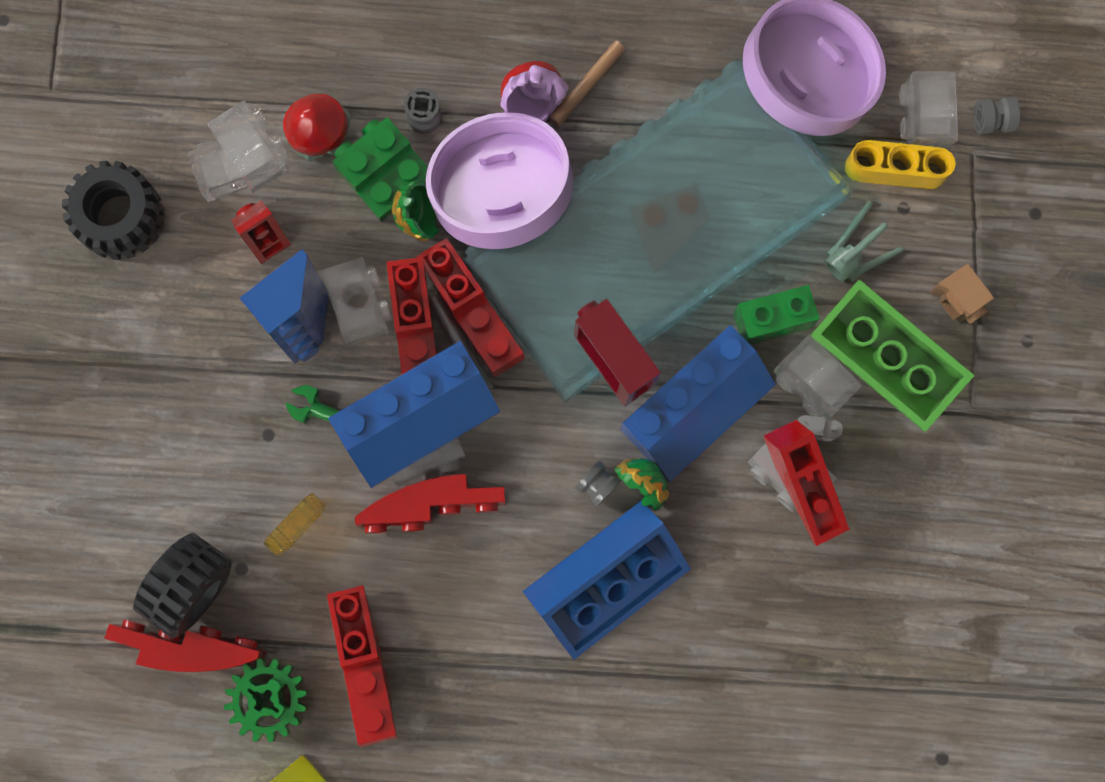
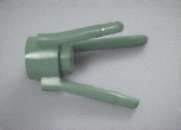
(845, 262)

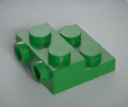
(379, 165)

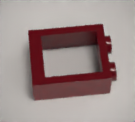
(615, 351)

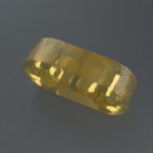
(295, 525)

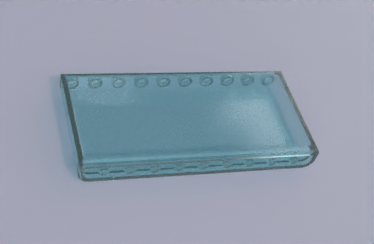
(660, 225)

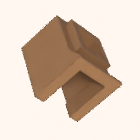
(963, 295)

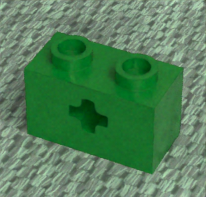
(776, 315)

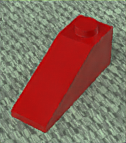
(260, 231)
(807, 480)

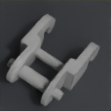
(823, 428)

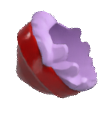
(533, 90)

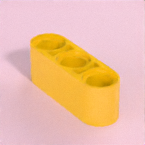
(913, 156)

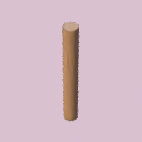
(586, 83)

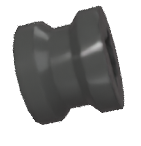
(598, 484)

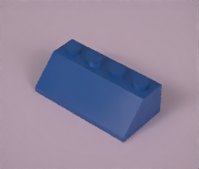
(292, 307)
(699, 403)
(414, 414)
(607, 579)

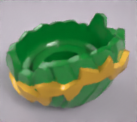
(414, 212)
(646, 477)

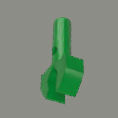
(317, 409)

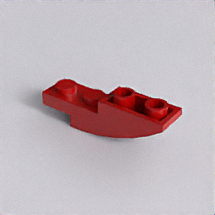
(471, 308)
(411, 312)
(413, 504)
(197, 653)
(362, 666)

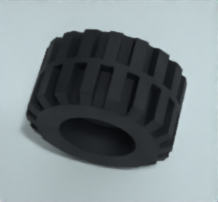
(98, 187)
(182, 585)

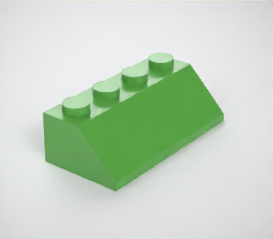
(892, 355)

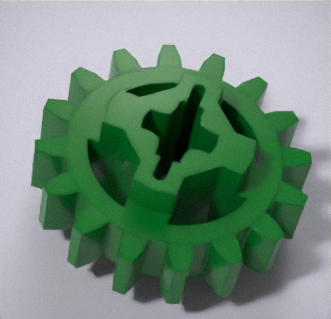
(283, 711)

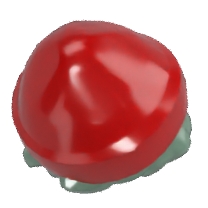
(315, 126)

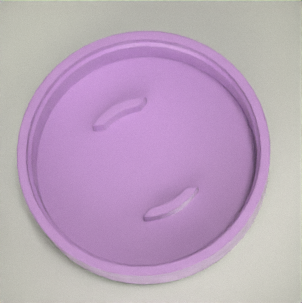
(814, 66)
(500, 180)

